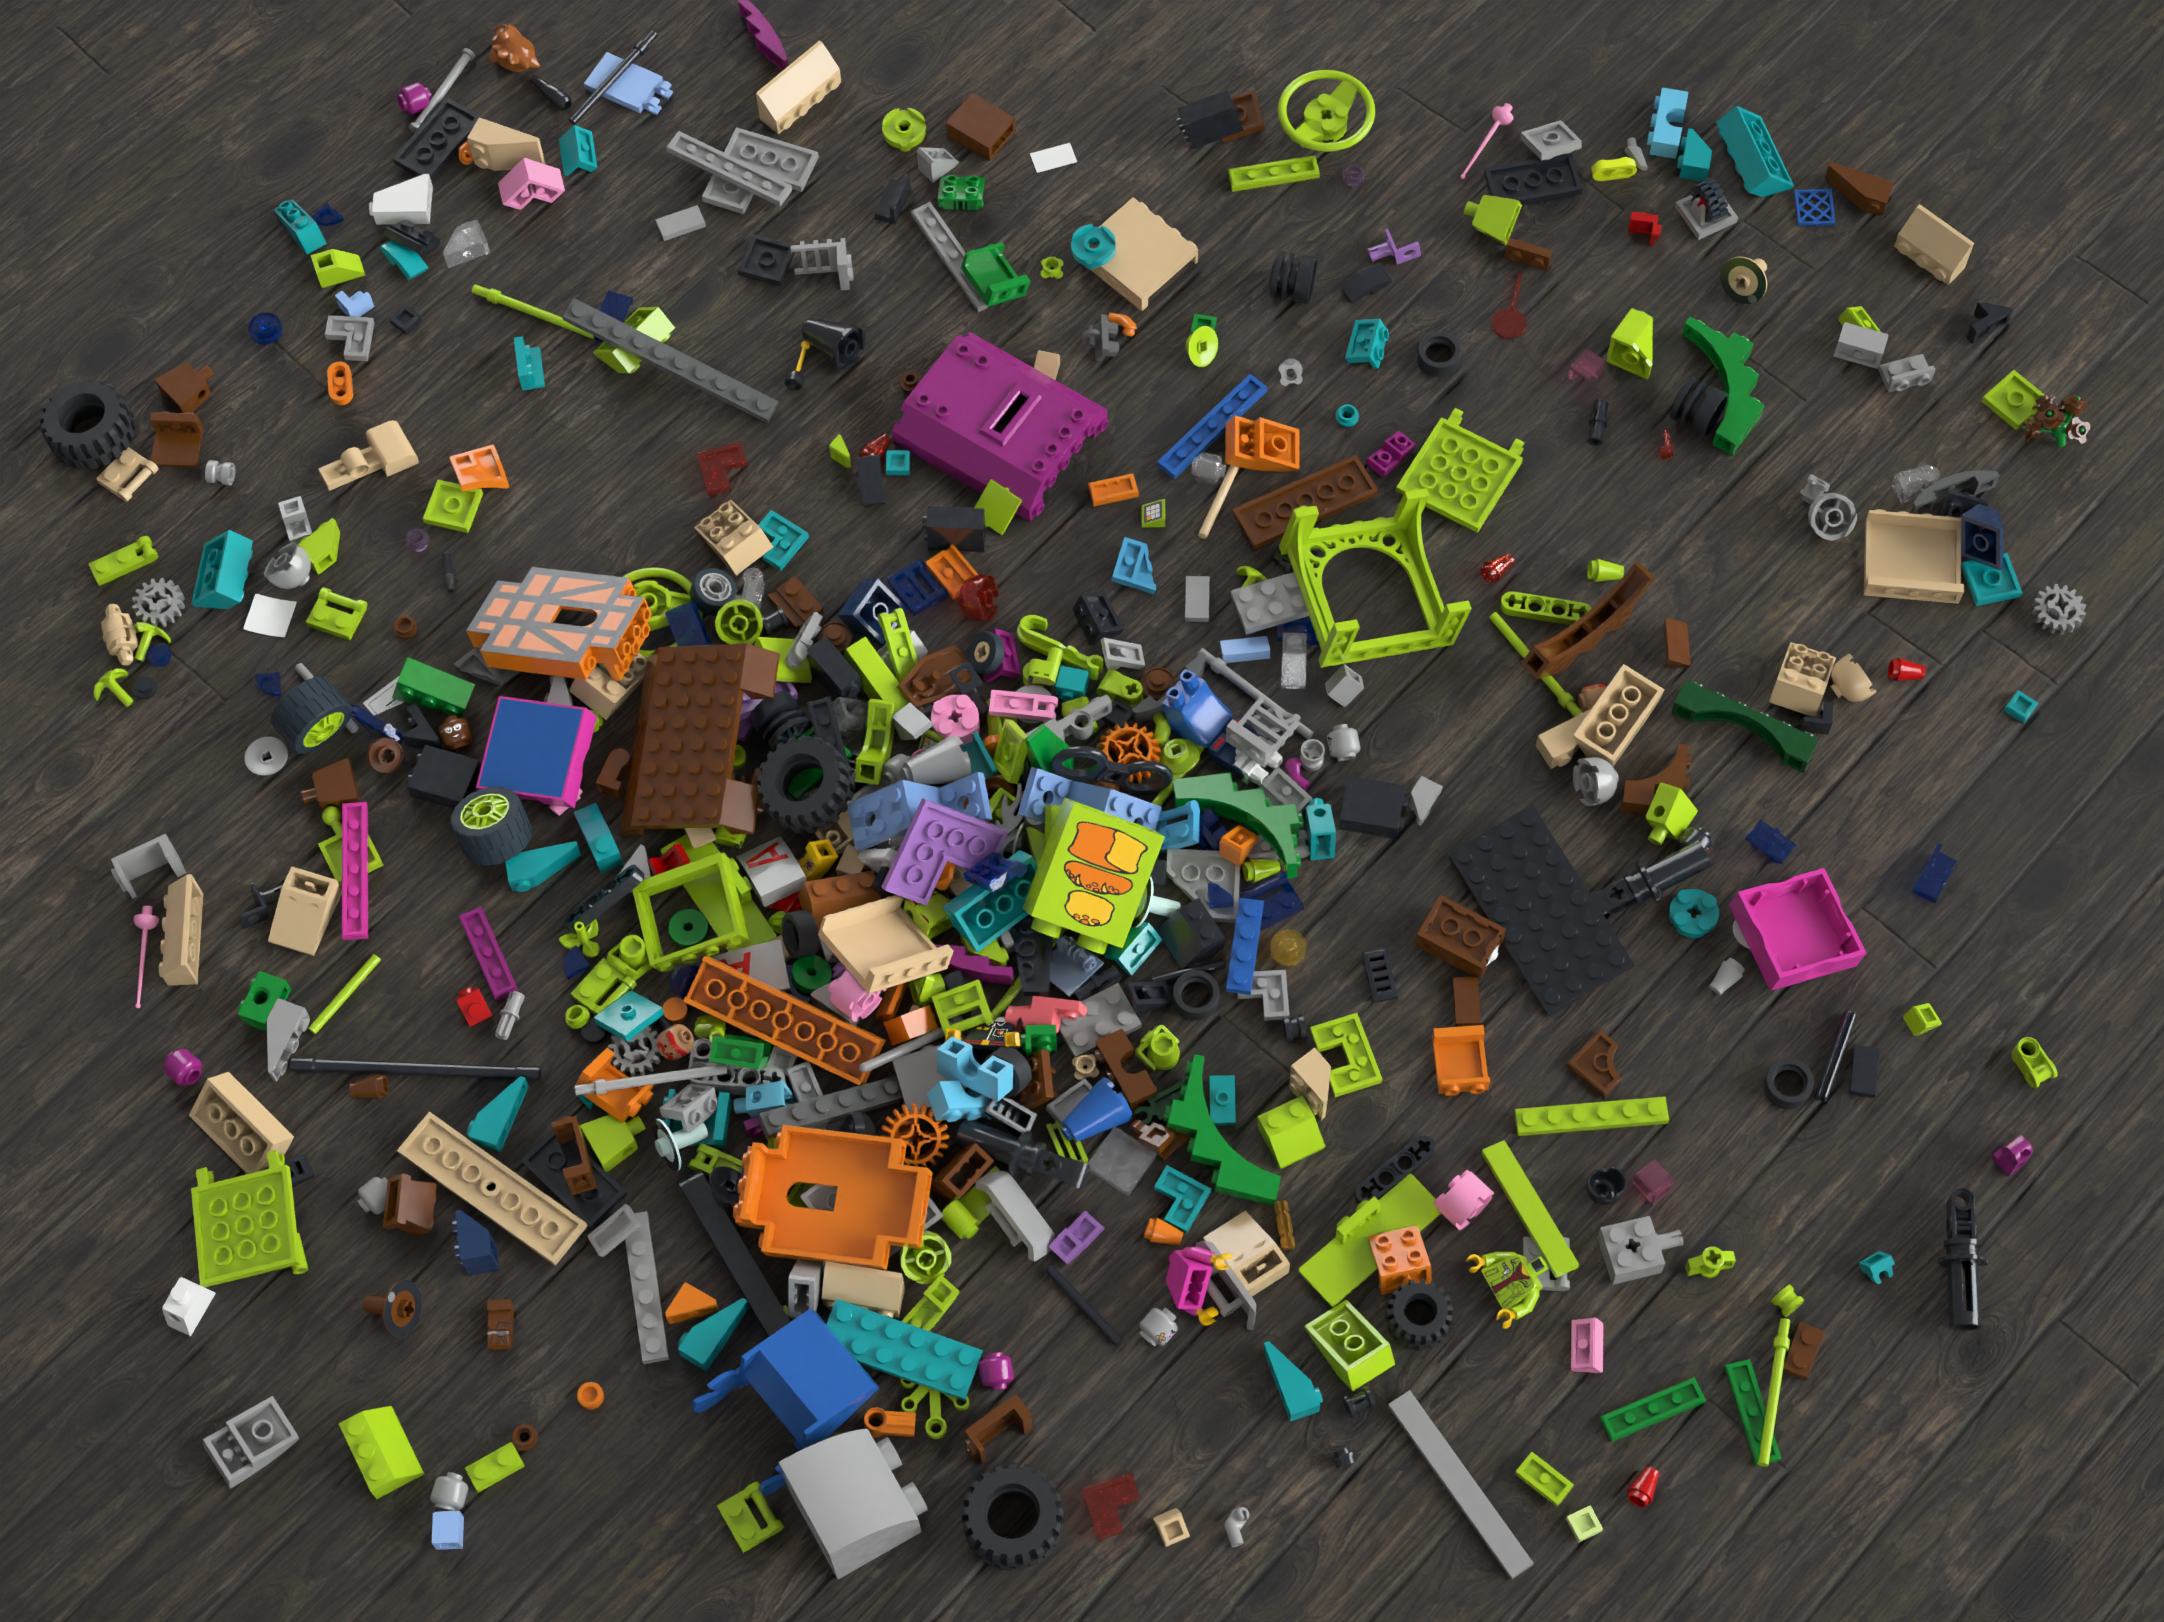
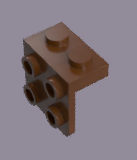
(176, 439)

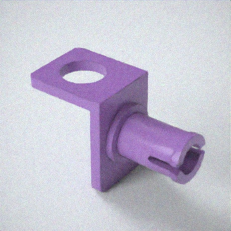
(1388, 248)

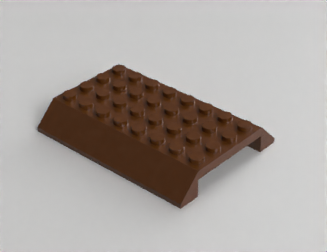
(690, 738)

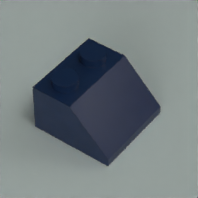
(1982, 536)
(865, 604)

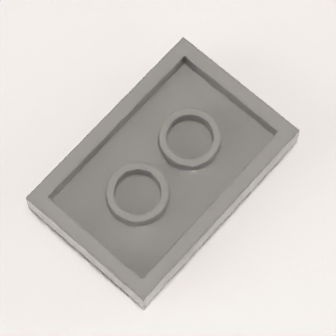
(1269, 603)
(1104, 1015)

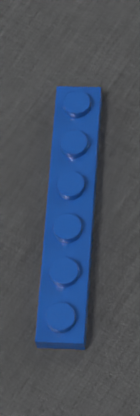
(1211, 426)

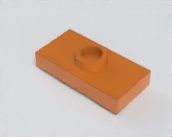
(1113, 489)

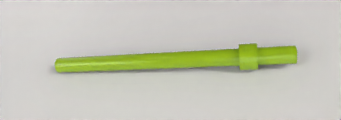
(496, 297)
(1564, 698)
(1781, 1346)

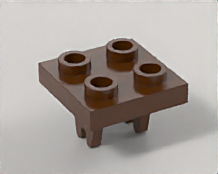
(1040, 1087)

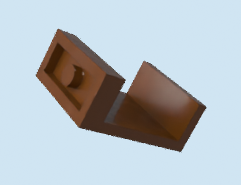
(579, 1177)

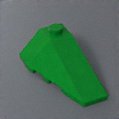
(1042, 746)

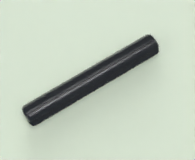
(1835, 1055)

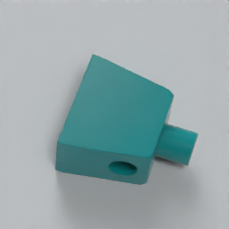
(1318, 823)

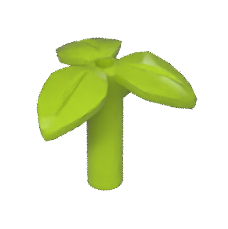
(1253, 575)
(148, 632)
(108, 680)
(583, 935)

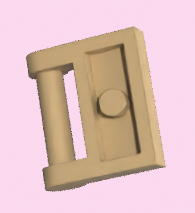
(122, 470)

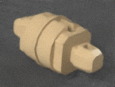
(119, 634)

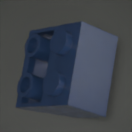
(475, 1245)

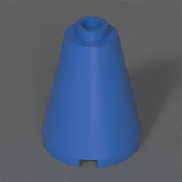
(1096, 1112)

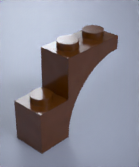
(1639, 794)

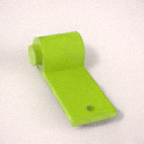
(966, 1214)

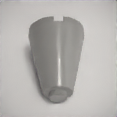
(938, 764)

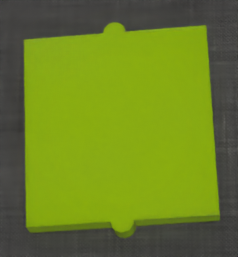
(998, 506)

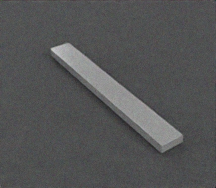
(1460, 1485)

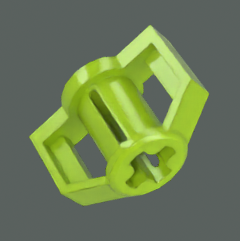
(1710, 1265)

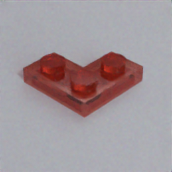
(715, 464)
(1104, 1499)

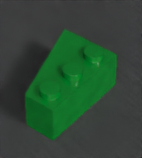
(432, 688)

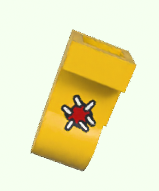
(814, 863)

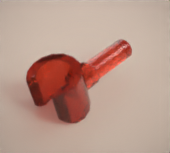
(1667, 449)

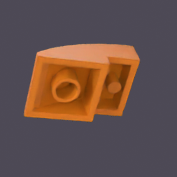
(1262, 445)

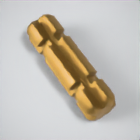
(1284, 1225)

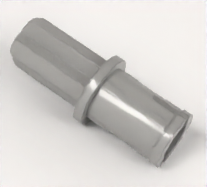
(509, 1014)

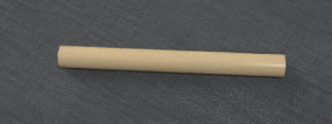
(1218, 501)

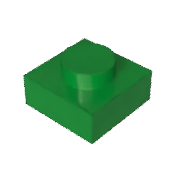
(1203, 320)

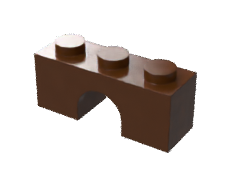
(1113, 1053)

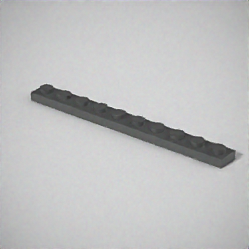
(670, 360)

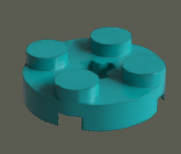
(1091, 257)
(1698, 900)

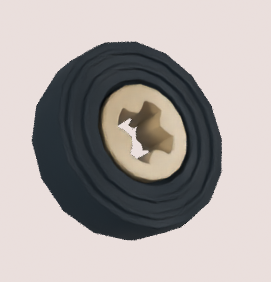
(993, 647)

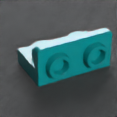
(1367, 342)
(529, 365)

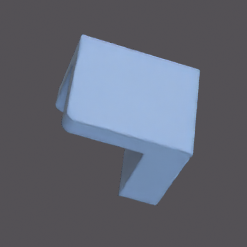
(355, 305)
(447, 1530)

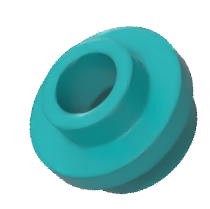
(1347, 410)

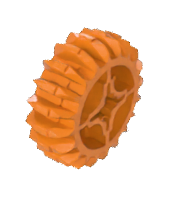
(1127, 742)
(926, 1137)

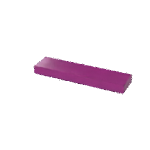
(488, 953)

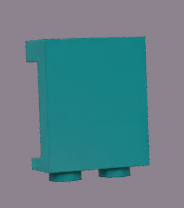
(716, 1124)

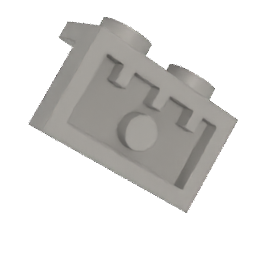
(1906, 373)
(691, 1106)

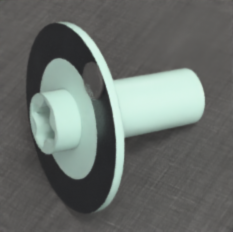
(1153, 905)
(670, 1143)

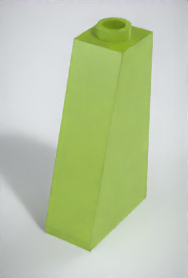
(875, 676)

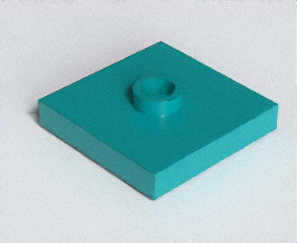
(1990, 584)
(629, 1015)

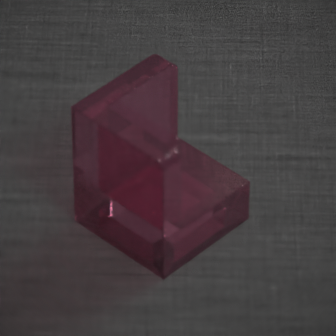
(1587, 366)
(1653, 1181)

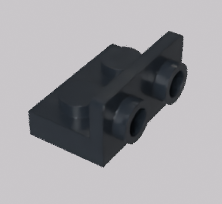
(1097, 616)

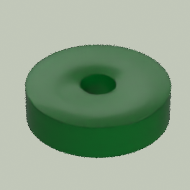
(687, 918)
(810, 964)

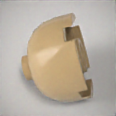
(1851, 681)

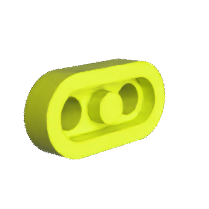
(1613, 169)

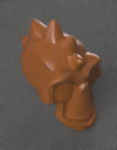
(512, 49)

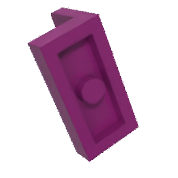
(1010, 664)

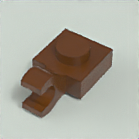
(1153, 1137)

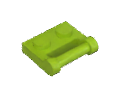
(333, 620)
(598, 984)
(959, 1001)
(742, 1522)

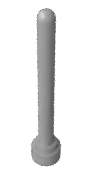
(907, 1047)

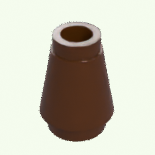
(371, 1087)

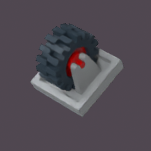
(1706, 209)

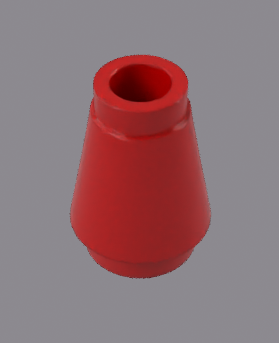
(1905, 670)
(1643, 1488)

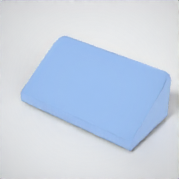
(1245, 649)

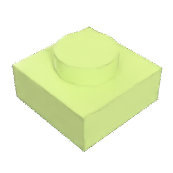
(1584, 1523)

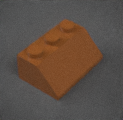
(837, 894)

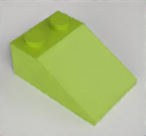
(1350, 1345)

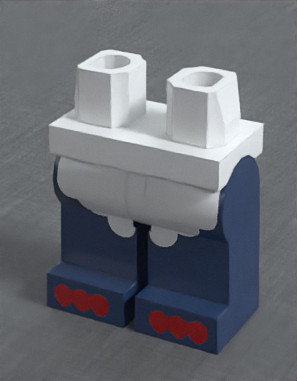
(1239, 763)

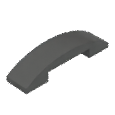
(1976, 480)
(1149, 707)

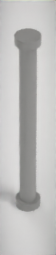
(467, 55)

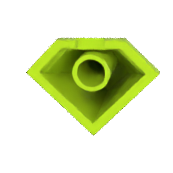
(1632, 344)

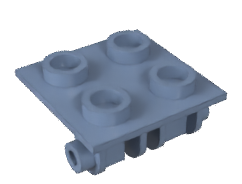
(1071, 965)

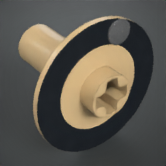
(1744, 279)

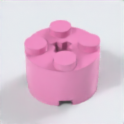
(955, 716)
(852, 997)
(1464, 1199)

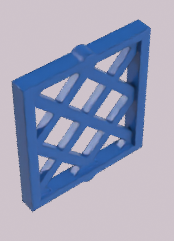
(1830, 207)

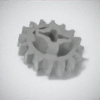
(155, 599)
(2062, 606)
(638, 1059)

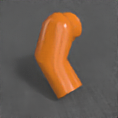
(465, 154)
(1124, 321)

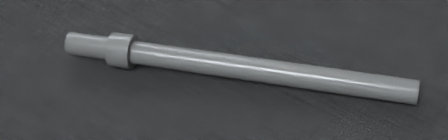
(1219, 666)
(601, 1086)

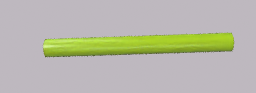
(344, 994)

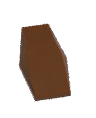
(931, 679)

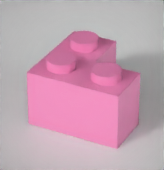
(530, 181)

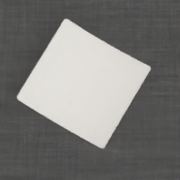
(269, 616)

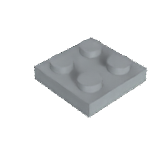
(1551, 140)

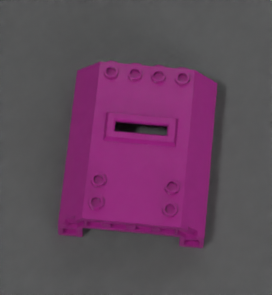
(963, 398)

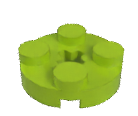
(904, 139)

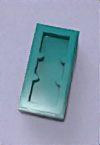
(1222, 1100)

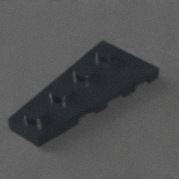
(1033, 957)

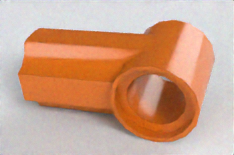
(893, 1423)

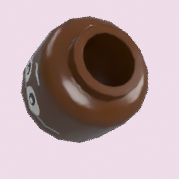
(456, 734)

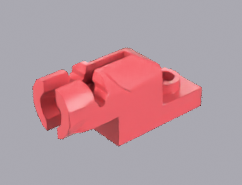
(1044, 1012)

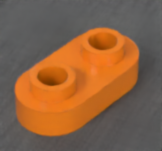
(340, 385)

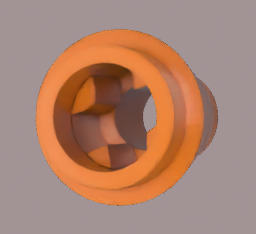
(1162, 1232)

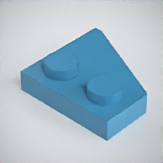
(1134, 566)

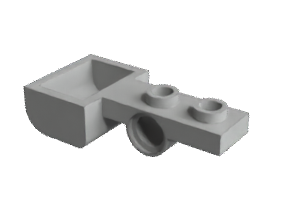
(1090, 713)

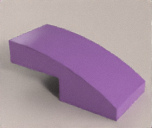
(1076, 1237)

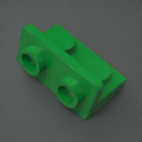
(1038, 1038)

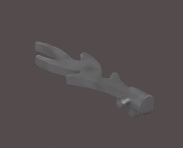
(1010, 821)

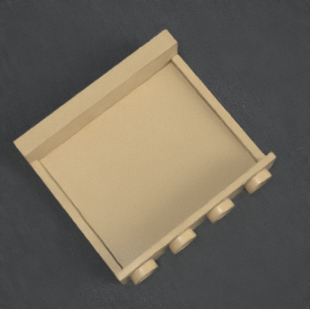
(1145, 253)
(1913, 556)
(882, 944)

